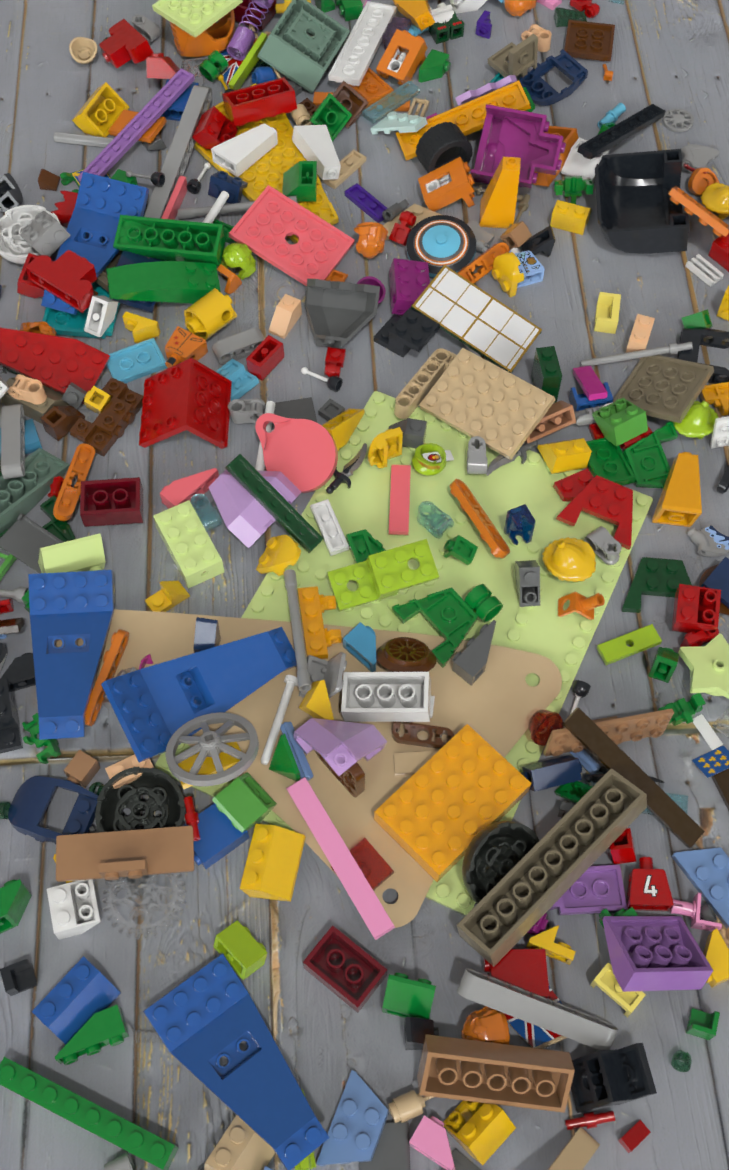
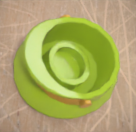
(424, 466)

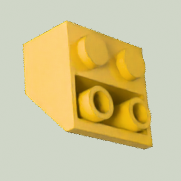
(479, 1128)

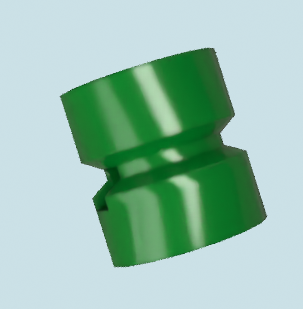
(215, 64)
(485, 605)

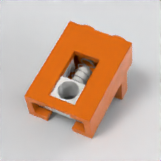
(402, 52)
(448, 185)

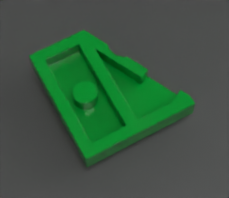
(363, 545)

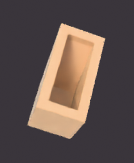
(285, 316)

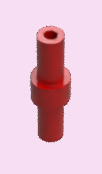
(192, 817)
(590, 1120)

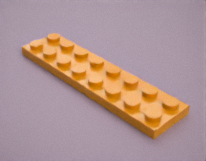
(468, 116)

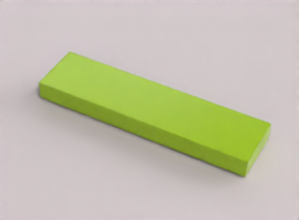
(248, 63)

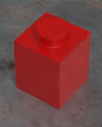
(623, 848)

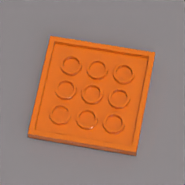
(693, 207)

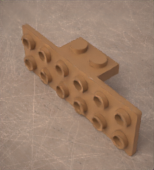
(617, 729)
(124, 853)

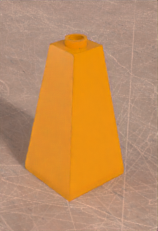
(500, 196)
(681, 494)

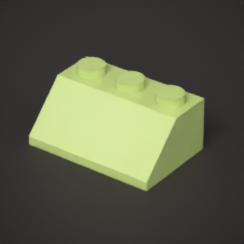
(73, 556)

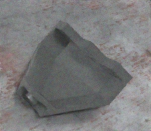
(339, 310)

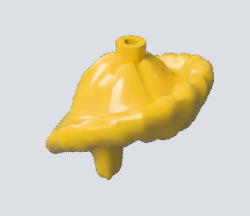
(717, 199)
(570, 559)

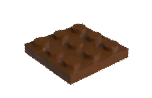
(589, 40)

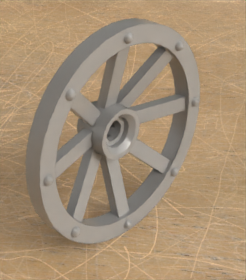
(211, 745)

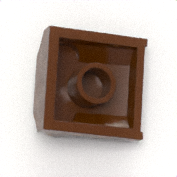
(351, 101)

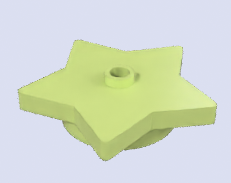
(708, 667)

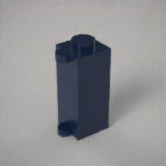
(553, 772)

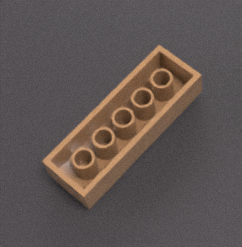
(495, 1073)

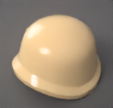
(83, 50)

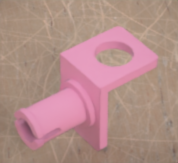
(693, 910)

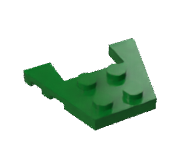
(649, 459)
(447, 614)

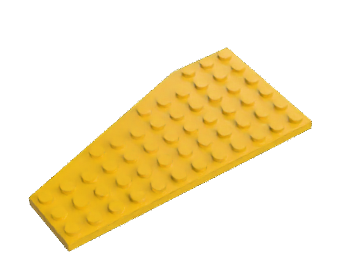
(273, 165)

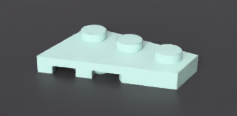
(402, 122)

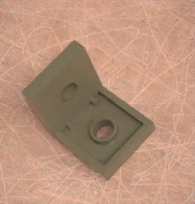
(520, 57)

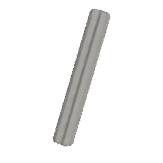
(81, 139)

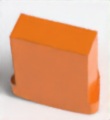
(233, 280)

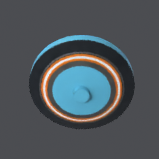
(441, 242)

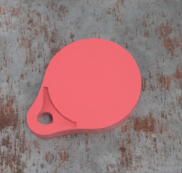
(299, 450)

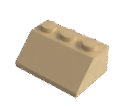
(240, 1149)

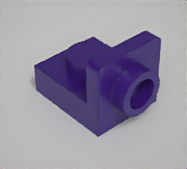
(484, 25)

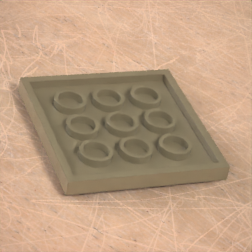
(665, 386)

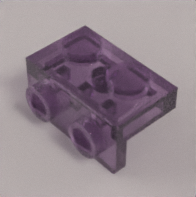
(396, 23)

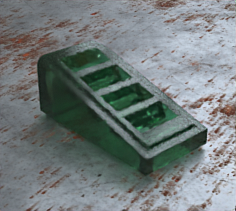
(563, 15)

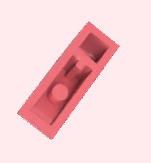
(184, 488)

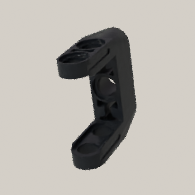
(697, 337)

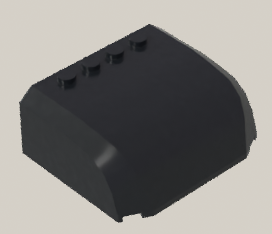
(636, 203)

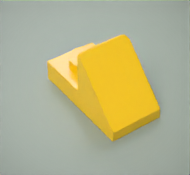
(142, 327)
(168, 597)
(545, 940)

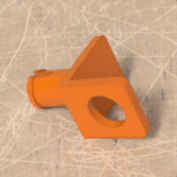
(580, 604)

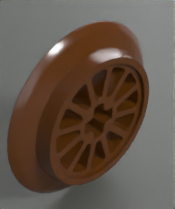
(406, 655)

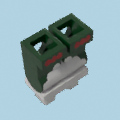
(445, 23)

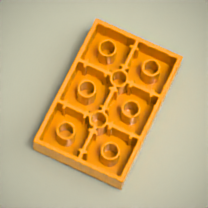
(451, 801)

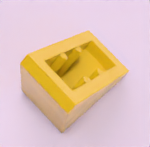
(317, 701)

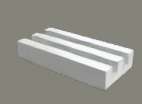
(706, 269)

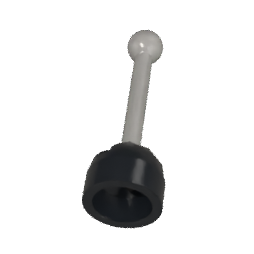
(156, 178)

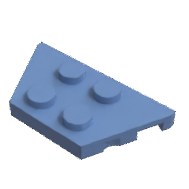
(710, 876)
(354, 1126)

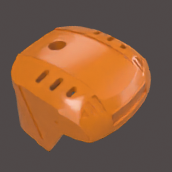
(213, 38)

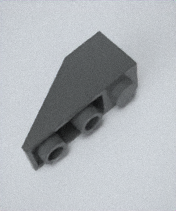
(473, 660)

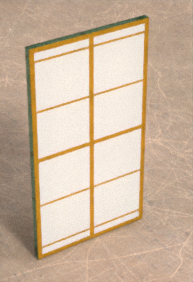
(477, 319)

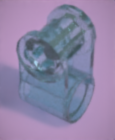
(205, 512)
(436, 522)

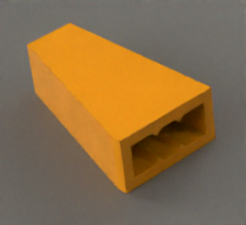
(417, 11)

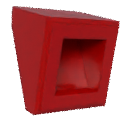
(6, 606)

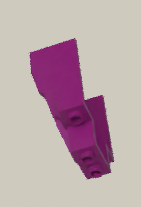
(519, 135)

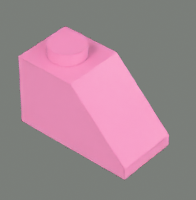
(433, 1142)

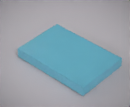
(136, 361)

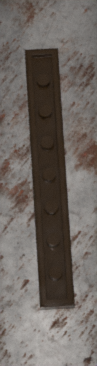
(613, 757)

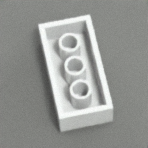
(386, 697)

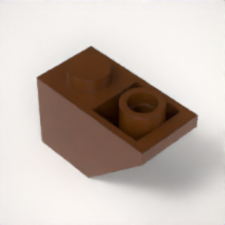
(60, 420)

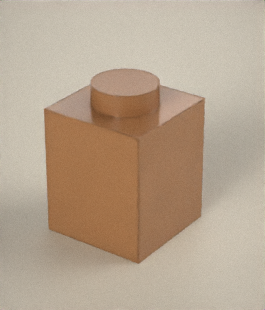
(516, 235)
(81, 769)

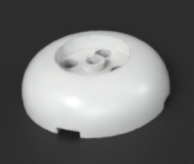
(12, 245)

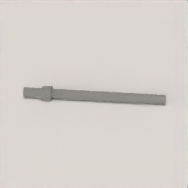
(672, 348)

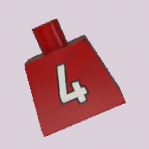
(648, 888)

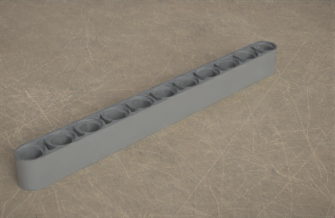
(179, 150)

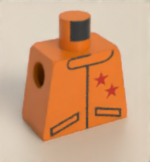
(183, 346)

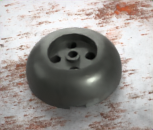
(163, 796)
(494, 852)

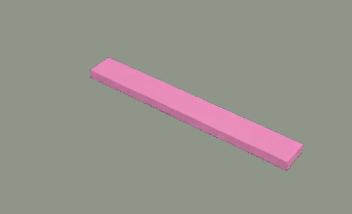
(341, 859)

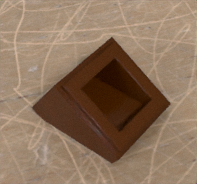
(48, 180)

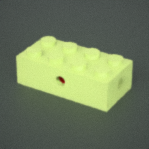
(189, 544)

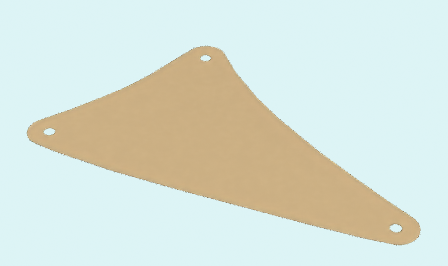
(494, 706)

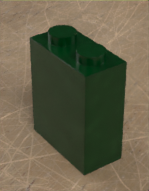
(546, 371)

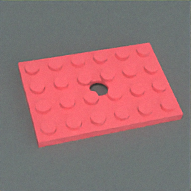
(277, 216)

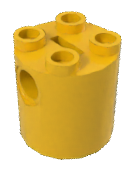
(209, 314)

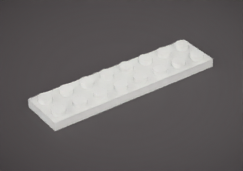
(362, 43)

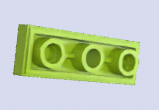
(638, 640)

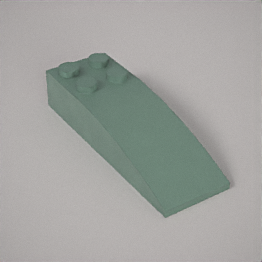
(23, 493)

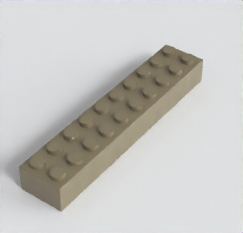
(552, 867)

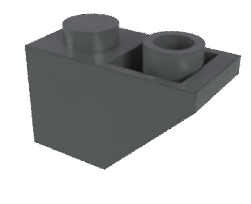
(528, 583)

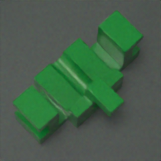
(572, 187)
(684, 710)
(52, 744)

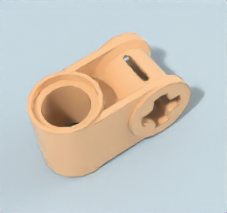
(543, 35)
(27, 390)

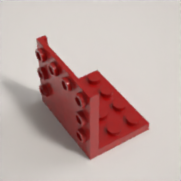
(186, 399)

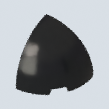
(9, 193)

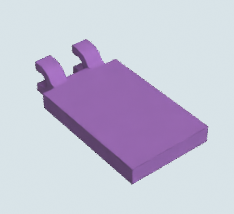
(595, 890)

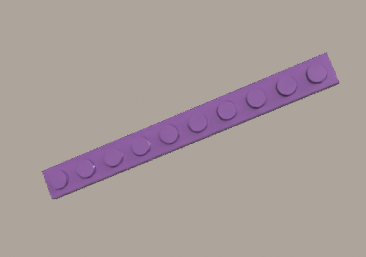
(139, 124)

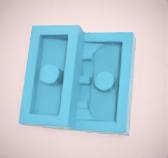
(241, 379)

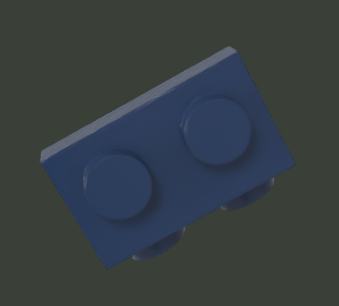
(223, 182)

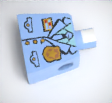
(529, 266)

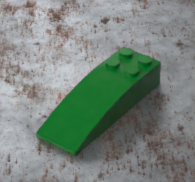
(171, 239)
(163, 281)

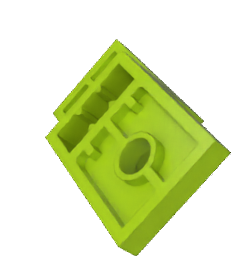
(383, 575)

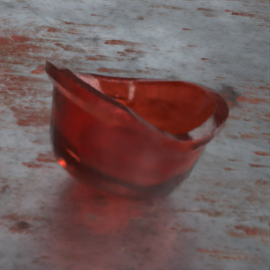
(542, 724)

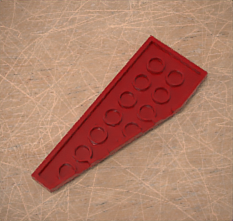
(52, 359)

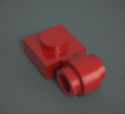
(591, 9)
(401, 231)
(334, 361)
(697, 639)

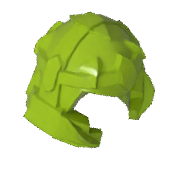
(239, 256)

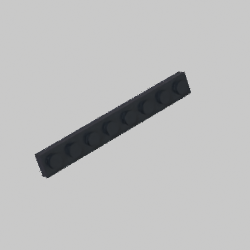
(621, 131)

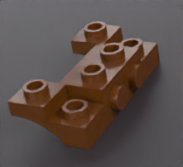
(112, 420)

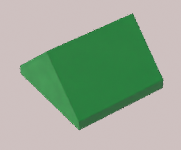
(332, 115)

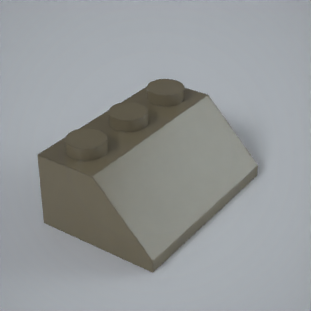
(32, 410)

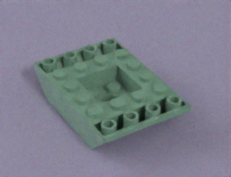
(298, 54)

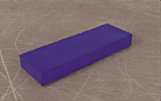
(366, 202)

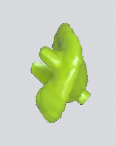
(698, 421)

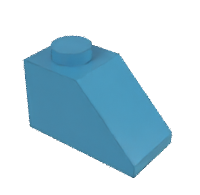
(362, 645)

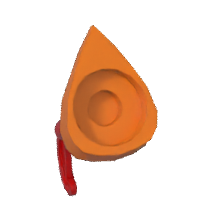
(700, 179)

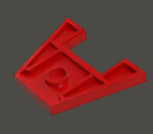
(606, 501)

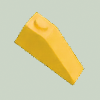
(343, 425)

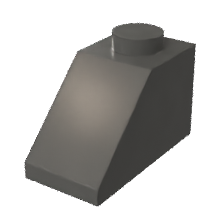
(413, 432)

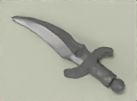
(501, 460)

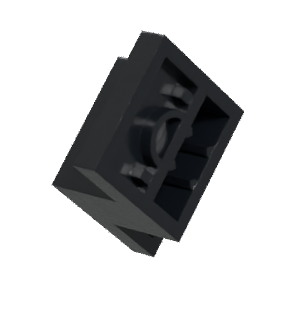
(406, 332)
(9, 721)
(611, 1078)

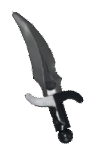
(347, 471)

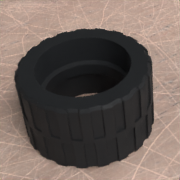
(442, 145)

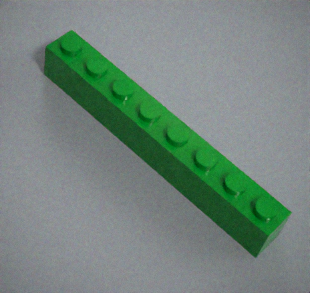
(87, 1114)

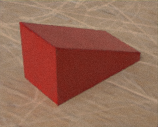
(634, 1136)

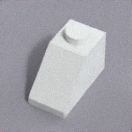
(100, 315)

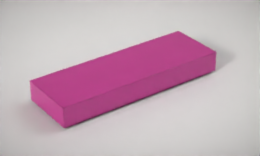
(590, 383)

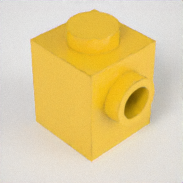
(96, 400)

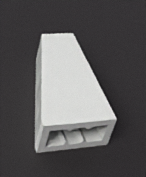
(317, 146)
(245, 149)

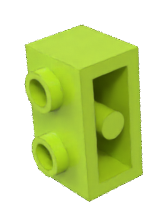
(240, 949)

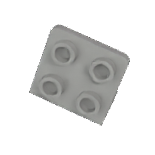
(45, 234)
(330, 671)

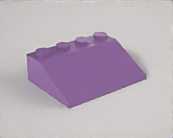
(654, 954)

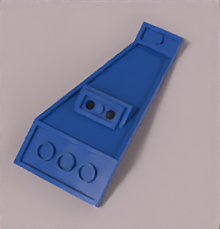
(97, 213)
(67, 609)
(167, 695)
(209, 1020)

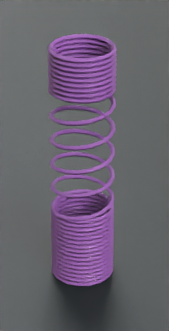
(244, 37)

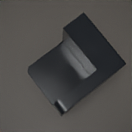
(18, 977)

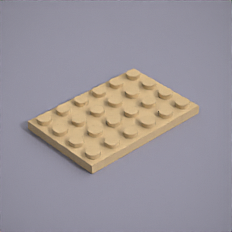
(487, 403)

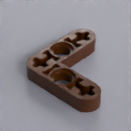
(412, 730)
(351, 779)

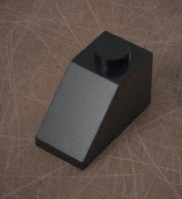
(21, 672)
(415, 1032)

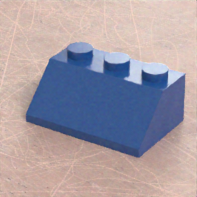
(75, 1000)

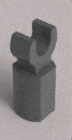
(394, 210)

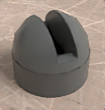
(707, 913)

